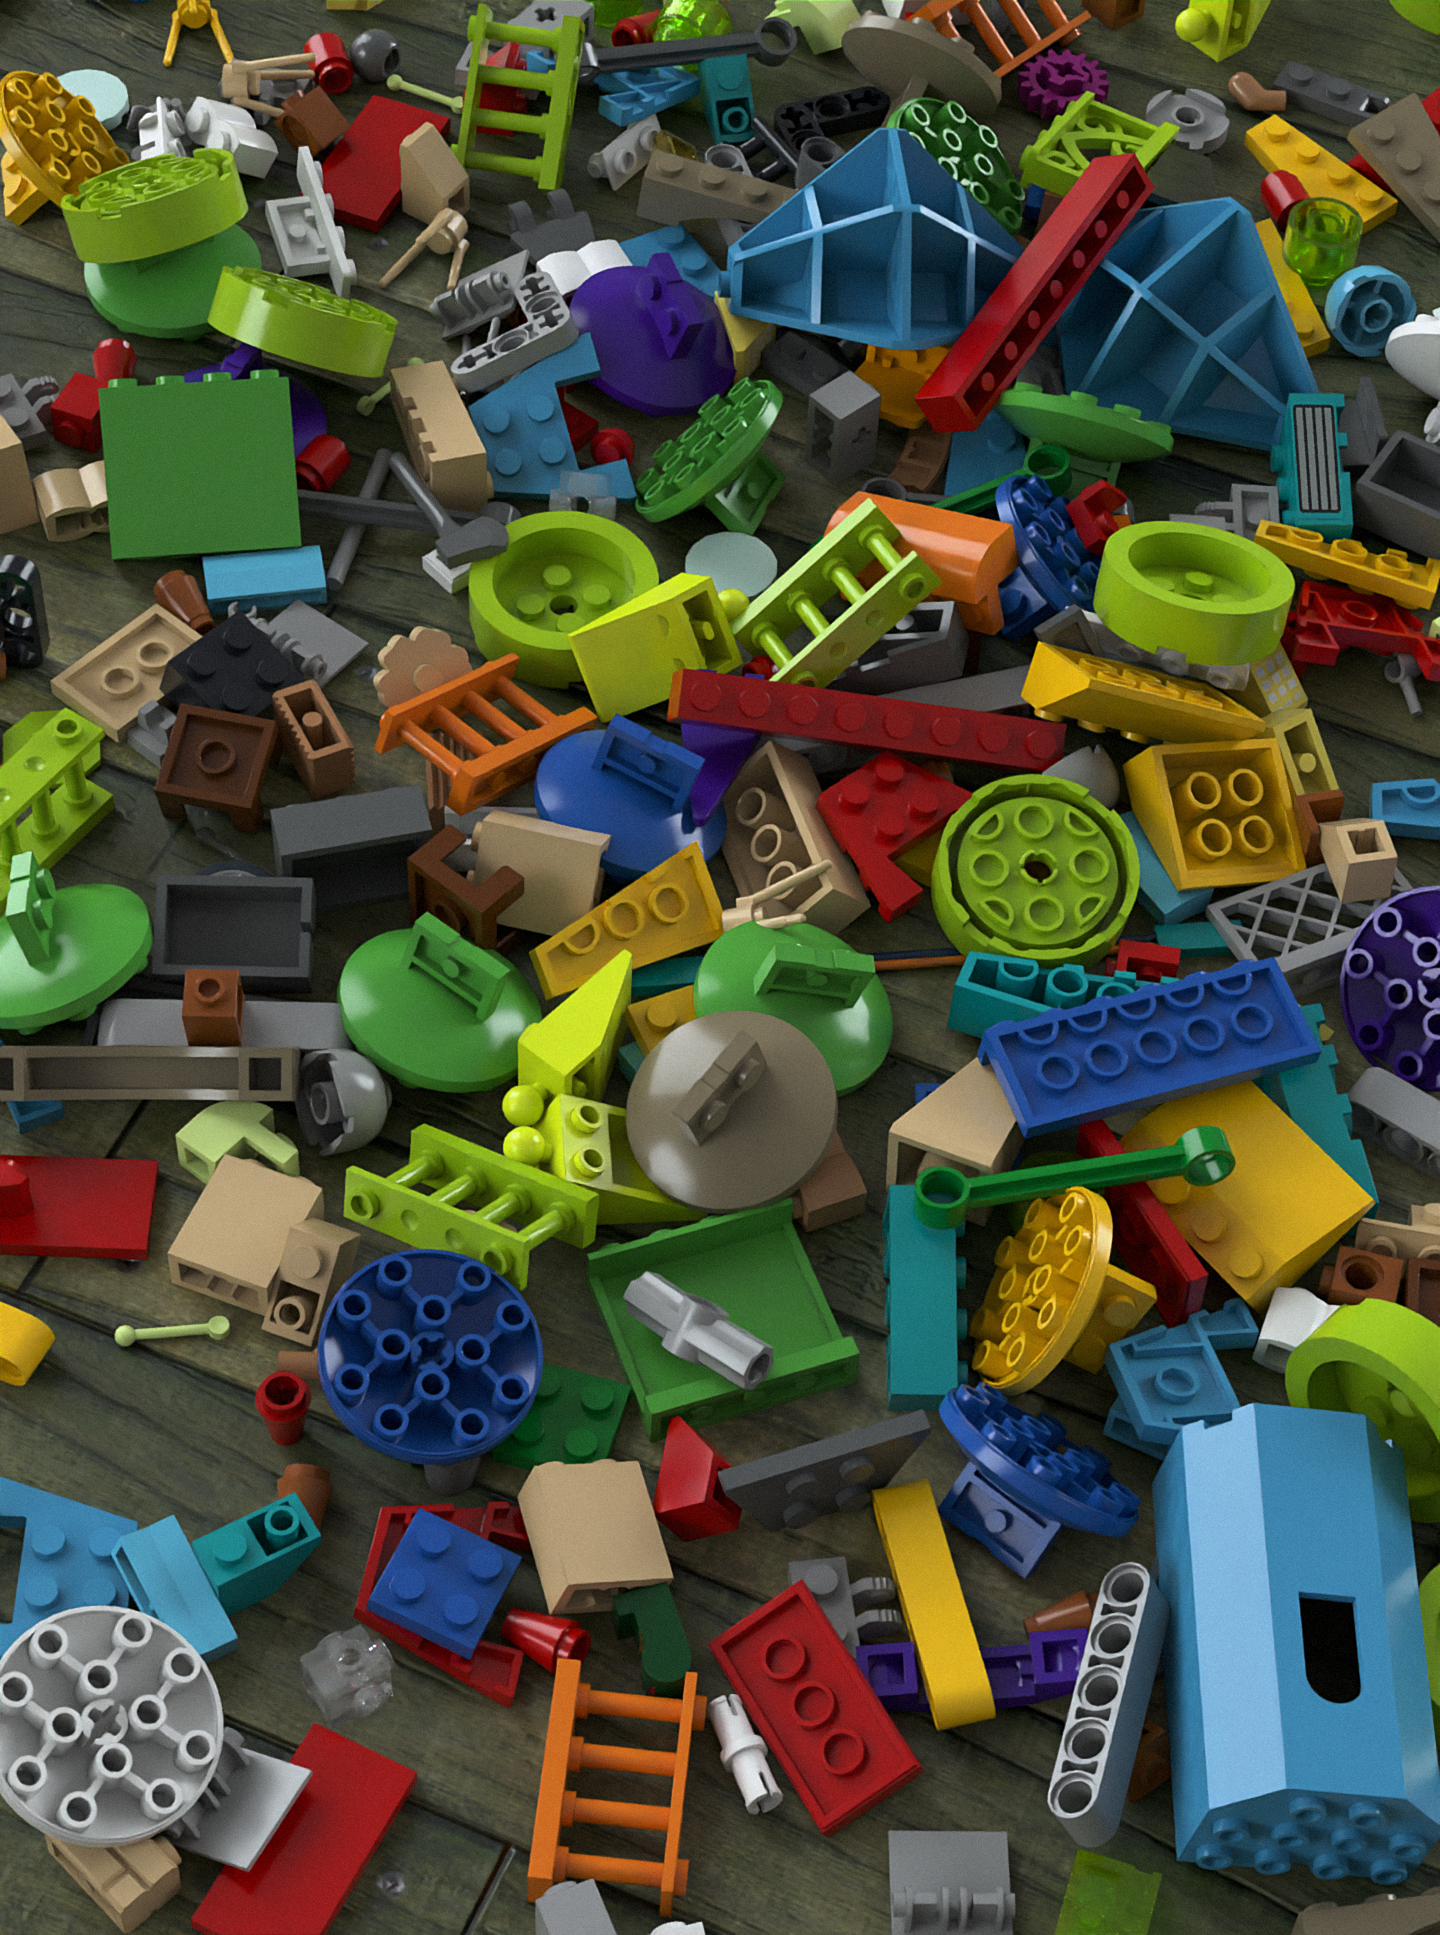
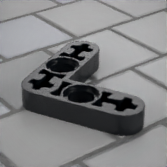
(858, 108)
(23, 637)

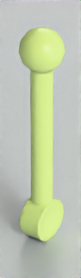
(396, 83)
(367, 404)
(217, 1328)

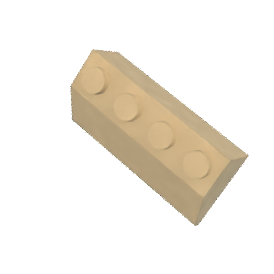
(779, 832)

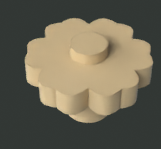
(418, 665)

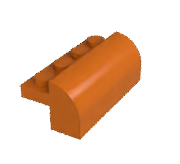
(960, 548)

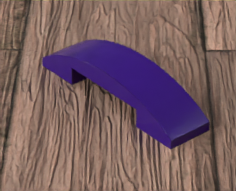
(1015, 1673)

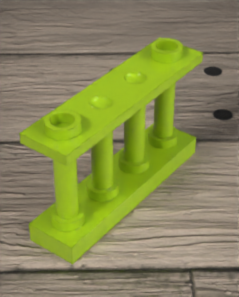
(558, 84)
(819, 576)
(57, 819)
(480, 1177)

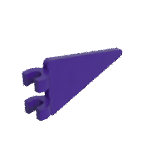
(724, 758)

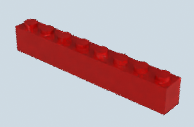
(1034, 294)
(864, 722)

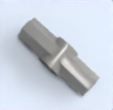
(698, 1330)

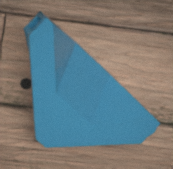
(873, 252)
(1187, 327)

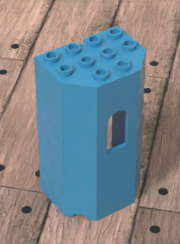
(1258, 1760)

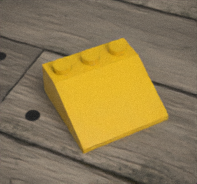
(1216, 812)

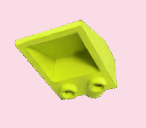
(1220, 25)
(639, 646)
(573, 1045)
(591, 1148)

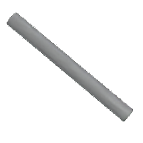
(354, 531)

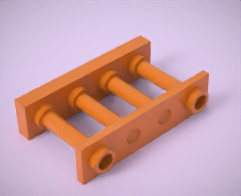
(939, 14)
(497, 767)
(562, 1808)

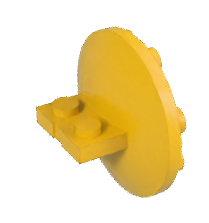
(49, 143)
(1055, 1295)

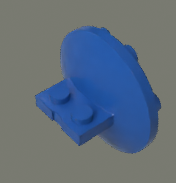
(1052, 559)
(627, 788)
(429, 1356)
(1019, 1487)

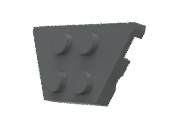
(826, 1474)

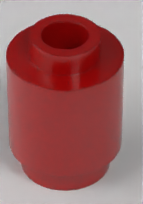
(332, 63)
(1280, 194)
(321, 463)

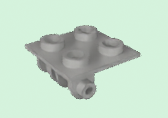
(480, 297)
(311, 641)
(239, 1805)
(950, 1883)

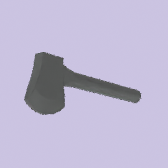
(457, 544)

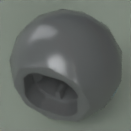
(375, 55)

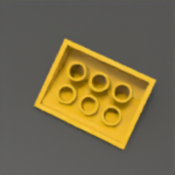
(1132, 700)
(1274, 1208)

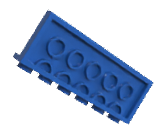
(1148, 1046)

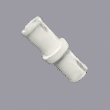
(744, 1754)

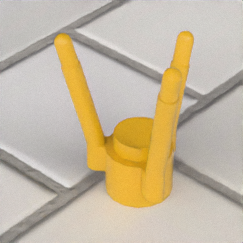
(195, 15)

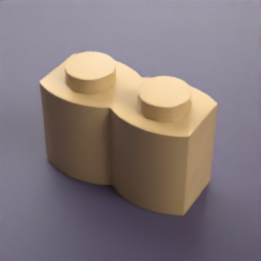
(72, 502)

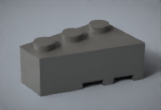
(914, 653)

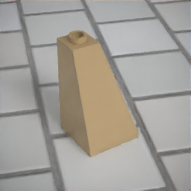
(958, 1127)

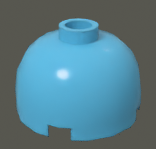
(1367, 307)

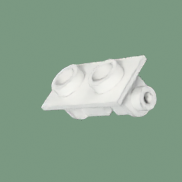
(161, 132)
(626, 153)

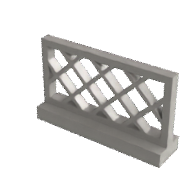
(1303, 965)

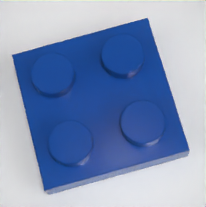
(444, 1583)

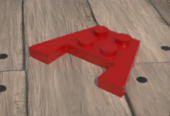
(1338, 617)
(883, 815)
(493, 1667)

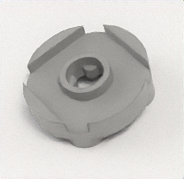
(1203, 109)

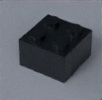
(230, 671)

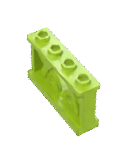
(1088, 124)

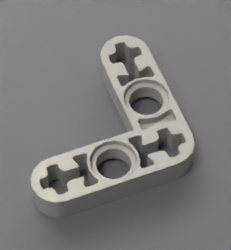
(546, 332)

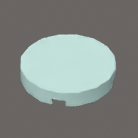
(103, 91)
(734, 562)

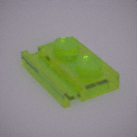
(1107, 1898)

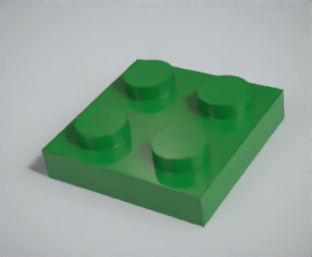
(569, 1421)

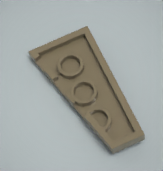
(1406, 155)

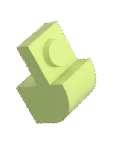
(819, 20)
(238, 1130)

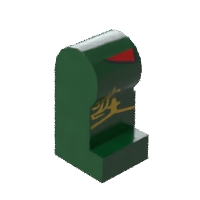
(658, 1633)

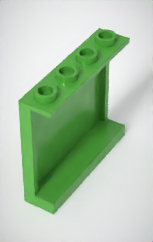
(199, 466)
(765, 1282)

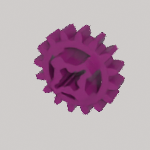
(1057, 80)

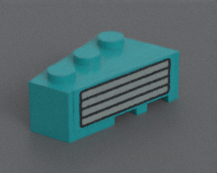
(1310, 466)

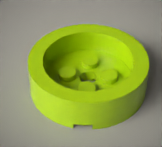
(154, 206)
(302, 321)
(550, 565)
(1193, 592)
(993, 903)
(1385, 1366)

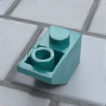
(727, 97)
(257, 1552)

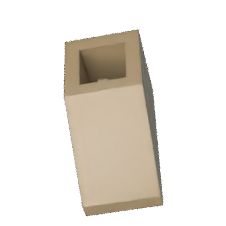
(431, 176)
(1358, 858)
(309, 1275)

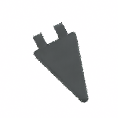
(562, 232)

